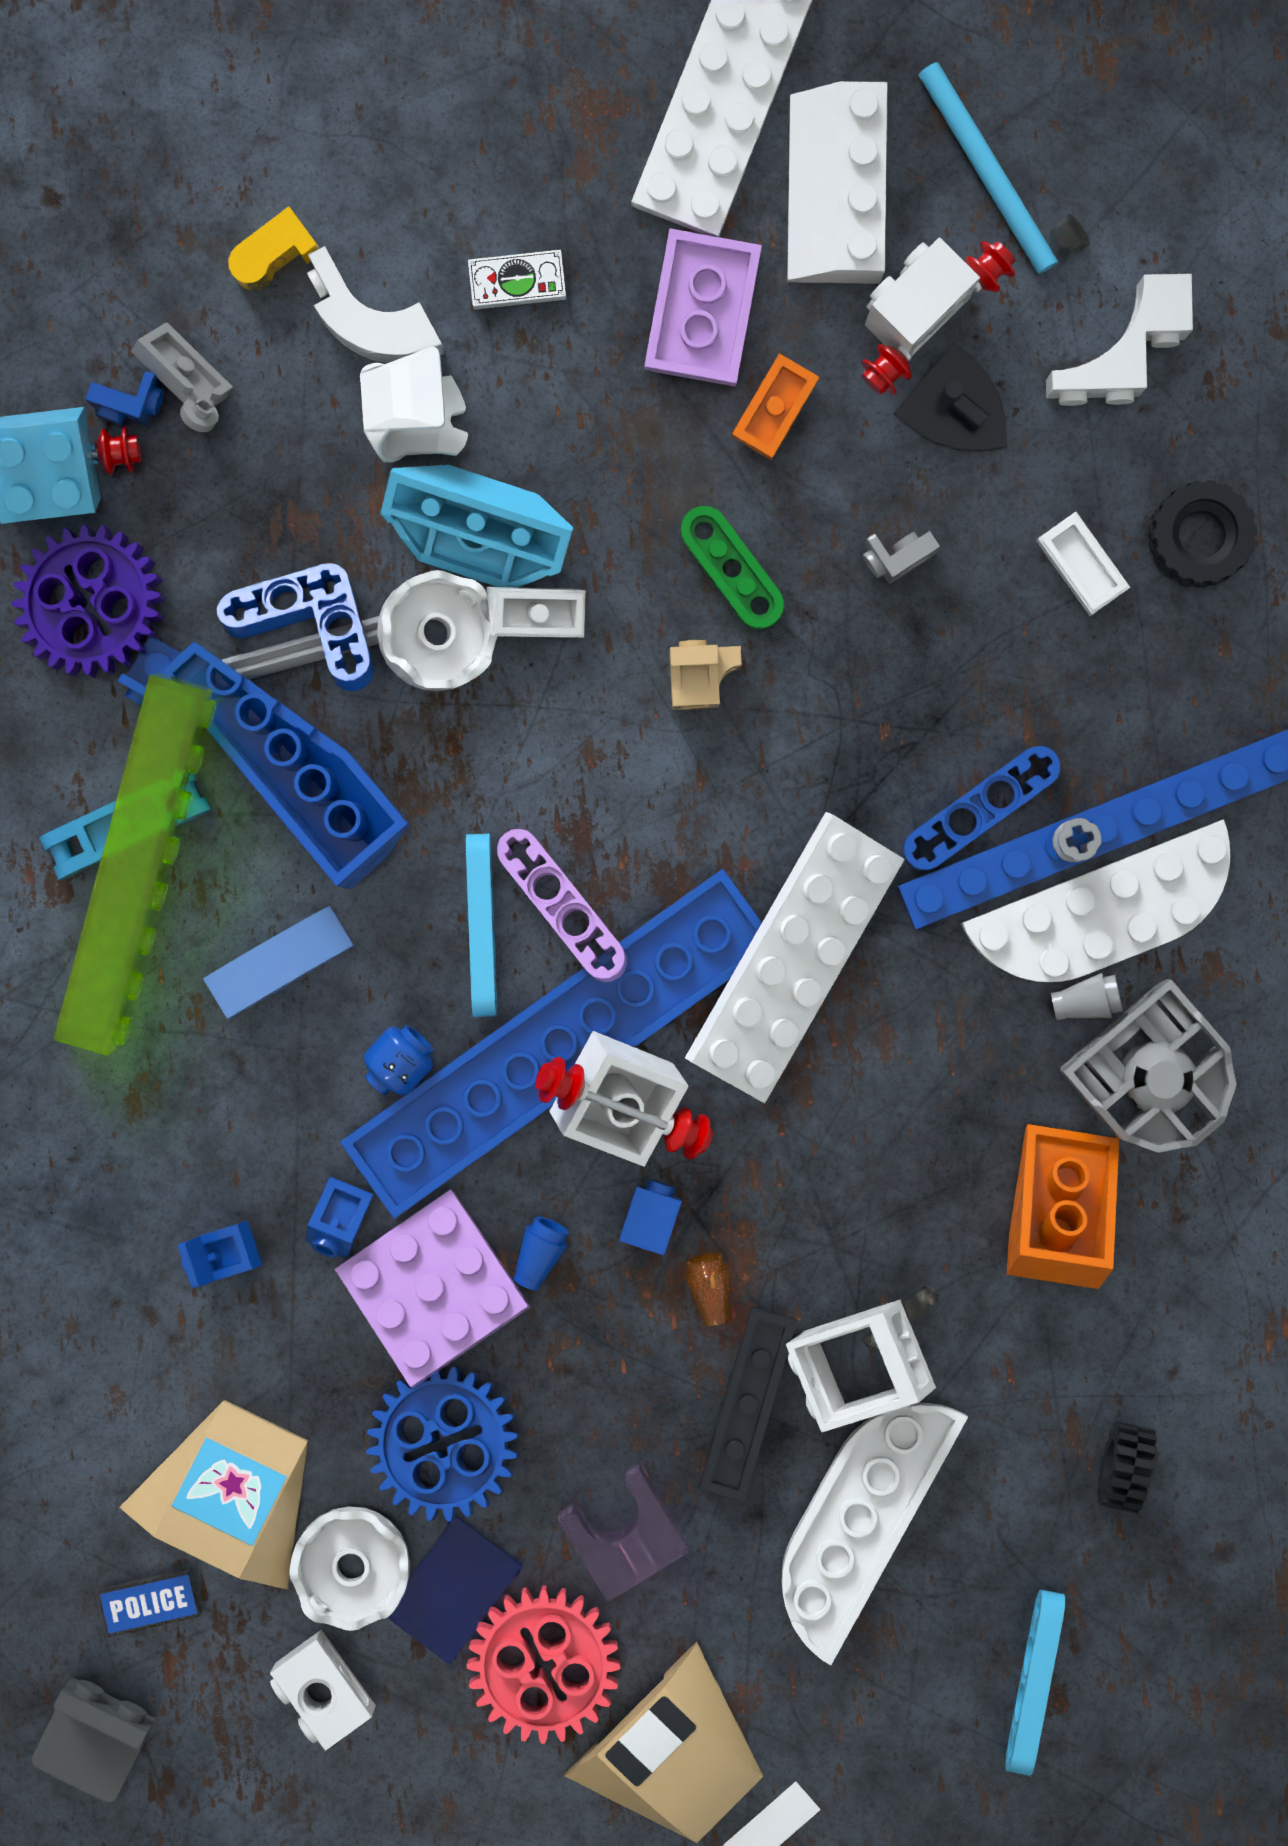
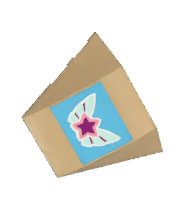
(229, 1495)

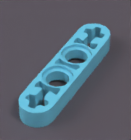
(481, 925)
(1035, 1682)

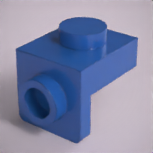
(116, 406)
(219, 1254)

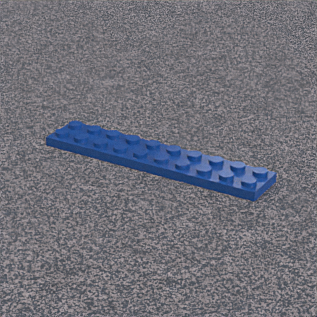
(492, 1085)

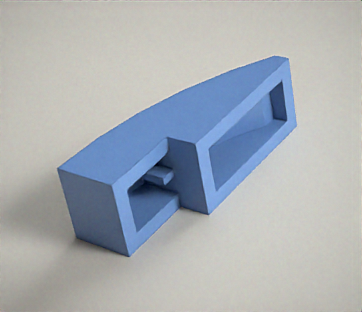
(278, 962)

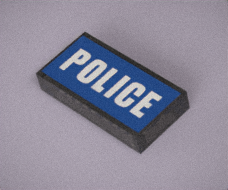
(149, 1602)

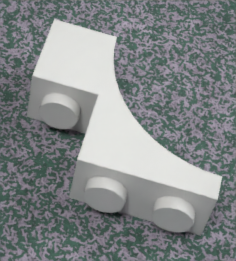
(1159, 316)

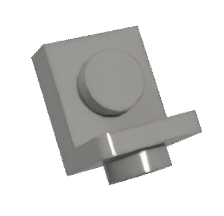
(909, 554)

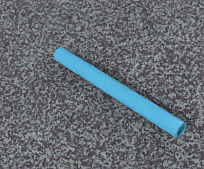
(988, 168)

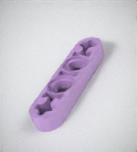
(560, 906)

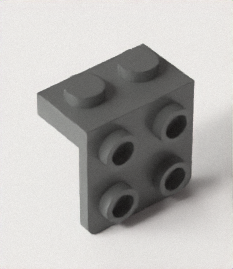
(92, 1739)

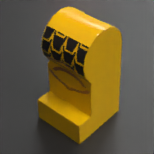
(270, 249)

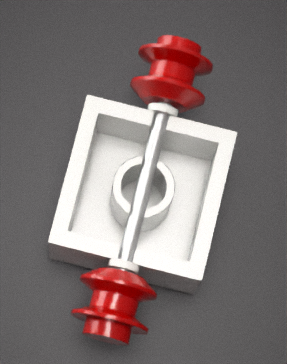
(922, 301)
(622, 1101)

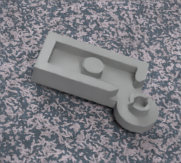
(185, 375)

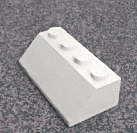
(837, 183)

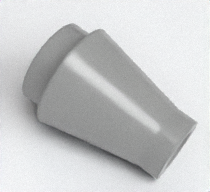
(1088, 999)

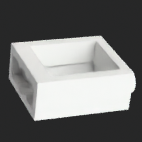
(898, 1350)

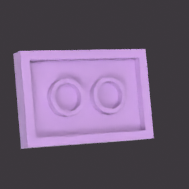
(702, 307)

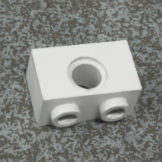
(320, 1663)

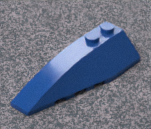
(298, 771)

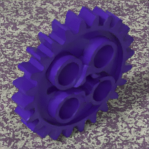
(122, 577)

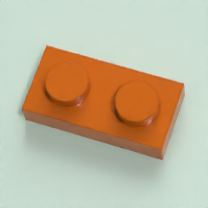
(775, 406)

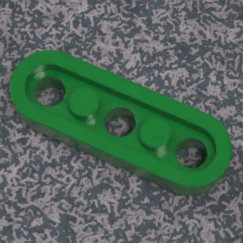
(726, 547)

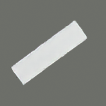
(777, 1820)

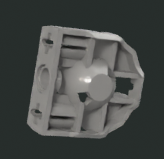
(1207, 1081)

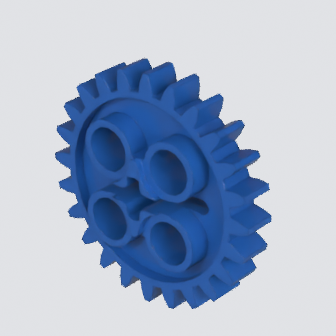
(457, 1482)

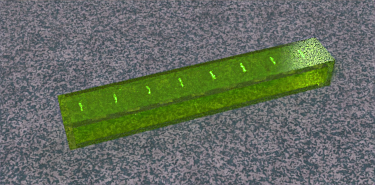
(134, 863)

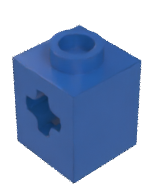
(651, 1217)

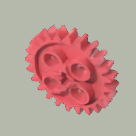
(580, 1645)

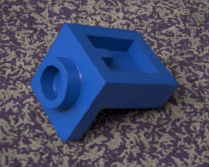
(155, 659)
(337, 1218)

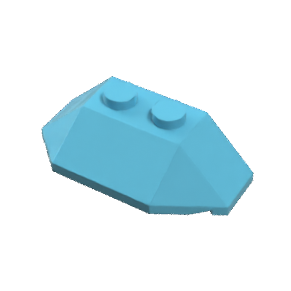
(475, 525)

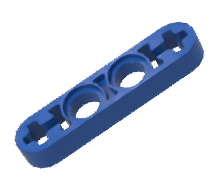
(983, 812)

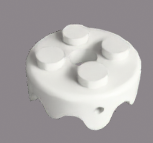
(462, 610)
(345, 1601)

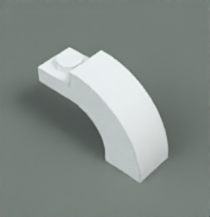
(364, 330)

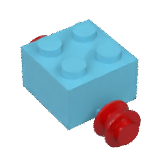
(51, 464)

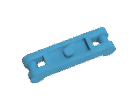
(93, 831)

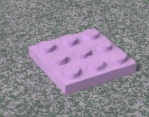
(432, 1288)

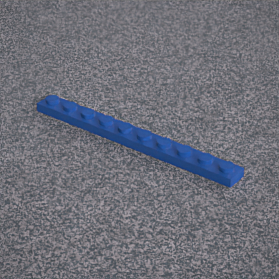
(1118, 821)

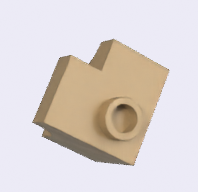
(697, 673)

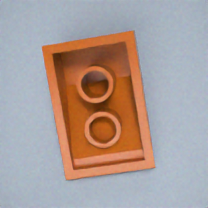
(1064, 1208)

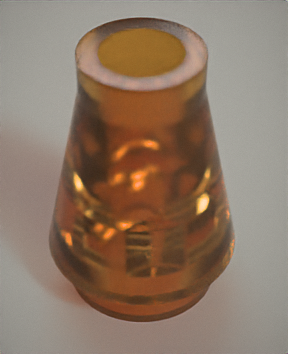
(709, 1284)

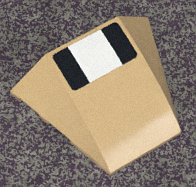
(675, 1754)

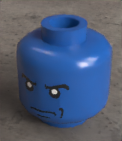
(398, 1060)

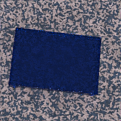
(454, 1589)

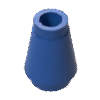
(540, 1251)

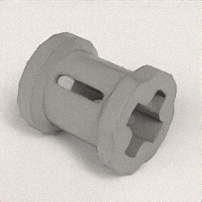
(1087, 849)

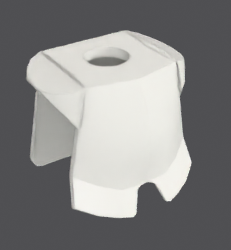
(411, 407)

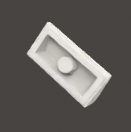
(536, 611)

